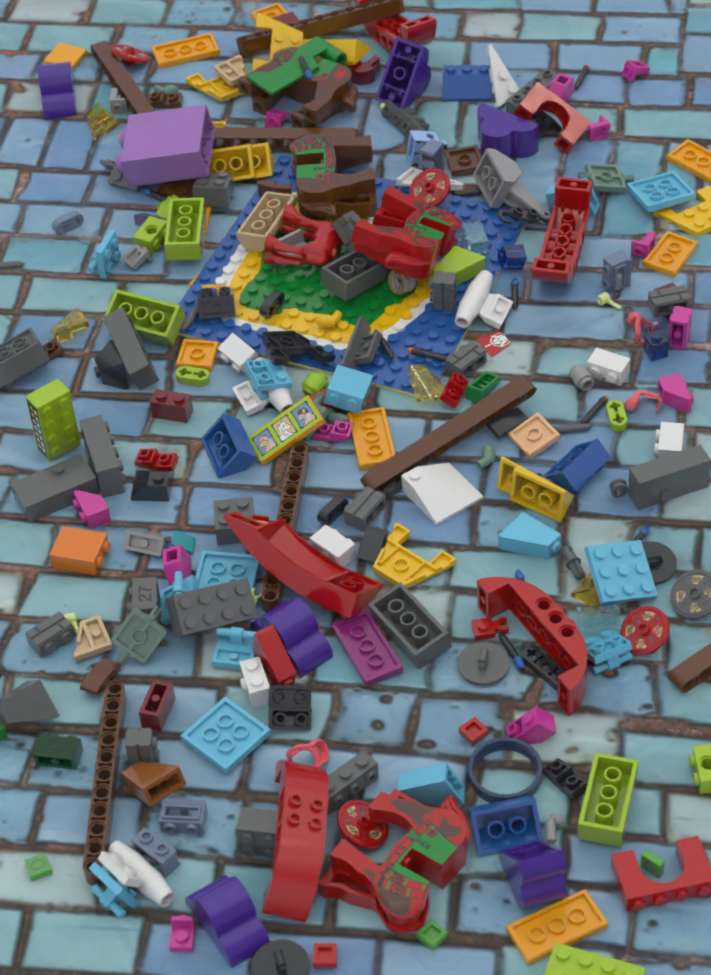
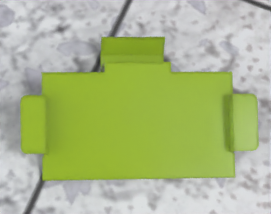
(163, 207)

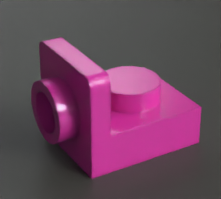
(634, 68)
(276, 117)
(599, 129)
(643, 247)
(182, 934)

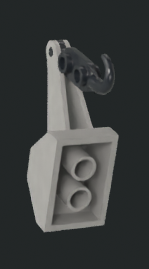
(499, 183)

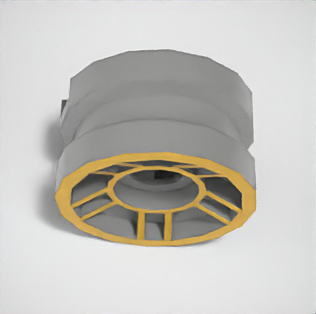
(400, 284)

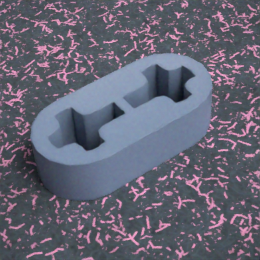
(67, 222)

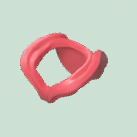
(636, 321)
(632, 402)
(318, 749)

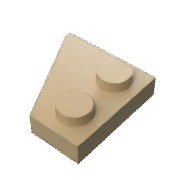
(230, 70)
(92, 638)

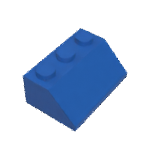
(466, 83)
(228, 446)
(578, 465)
(504, 824)

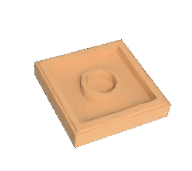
(534, 435)

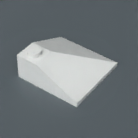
(439, 491)

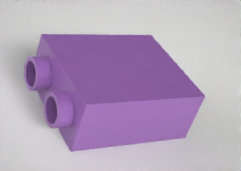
(166, 145)

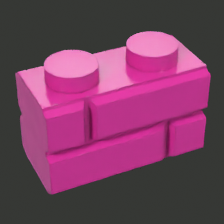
(680, 327)

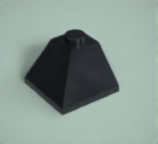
(111, 367)
(152, 485)

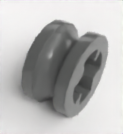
(618, 487)

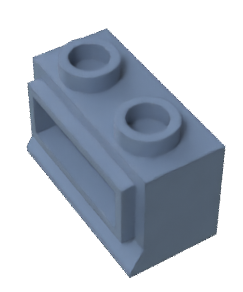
(435, 155)
(611, 264)
(183, 824)
(158, 849)

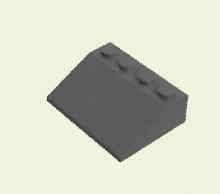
(20, 356)

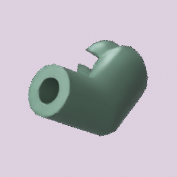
(167, 90)
(332, 416)
(489, 456)

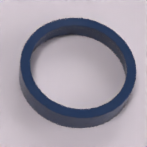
(500, 744)

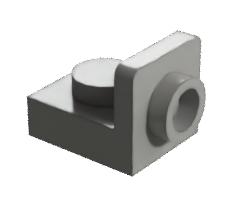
(117, 103)
(137, 256)

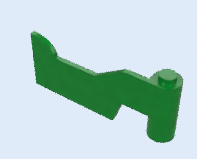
(292, 71)

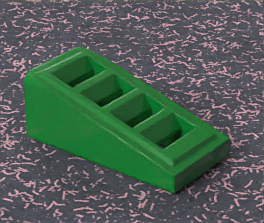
(480, 387)

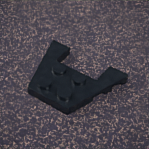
(285, 343)

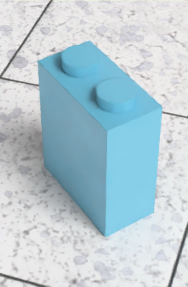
(348, 389)

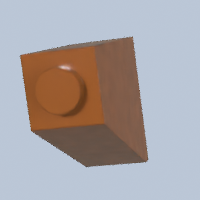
(153, 780)

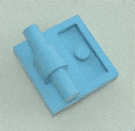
(106, 255)
(266, 376)
(179, 586)
(232, 646)
(607, 649)
(114, 893)

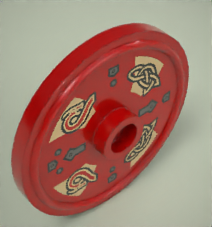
(129, 54)
(431, 186)
(645, 629)
(357, 827)

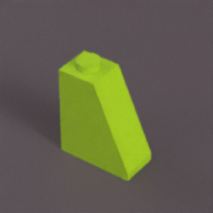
(462, 262)

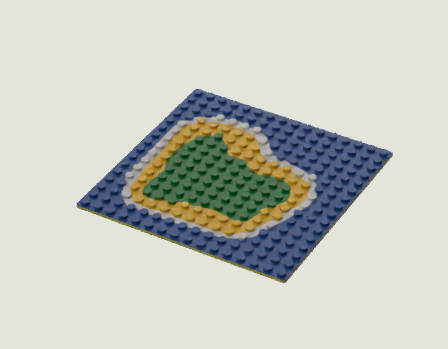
(402, 319)

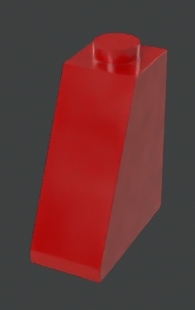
(273, 656)

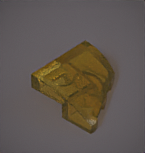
(101, 121)
(72, 322)
(424, 382)

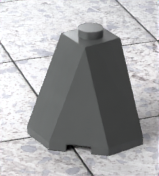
(27, 703)

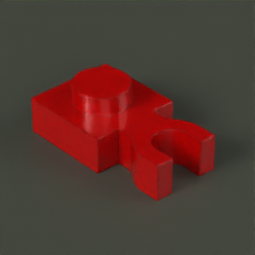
(487, 629)

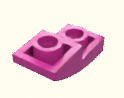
(330, 433)

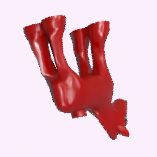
(316, 253)

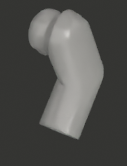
(550, 827)

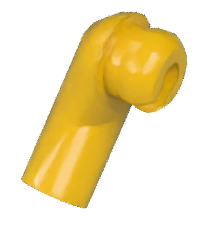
(329, 321)

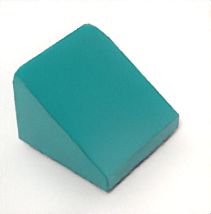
(185, 540)

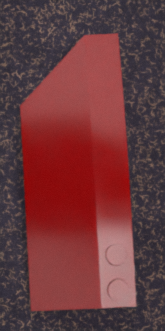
(302, 566)

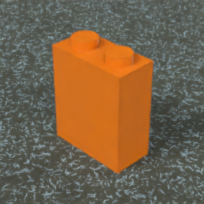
(79, 550)

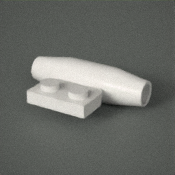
(480, 302)
(251, 402)
(136, 872)

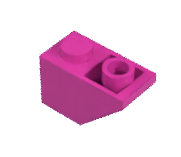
(562, 86)
(675, 392)
(92, 508)
(174, 560)
(532, 726)

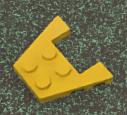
(282, 37)
(215, 87)
(692, 220)
(401, 565)

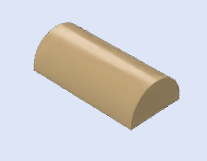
(264, 220)

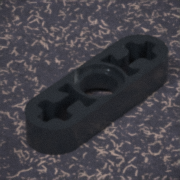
(542, 660)

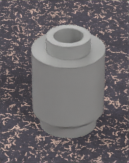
(581, 377)

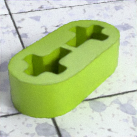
(193, 376)
(619, 415)

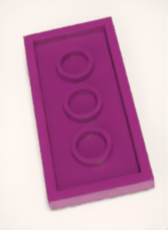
(367, 648)

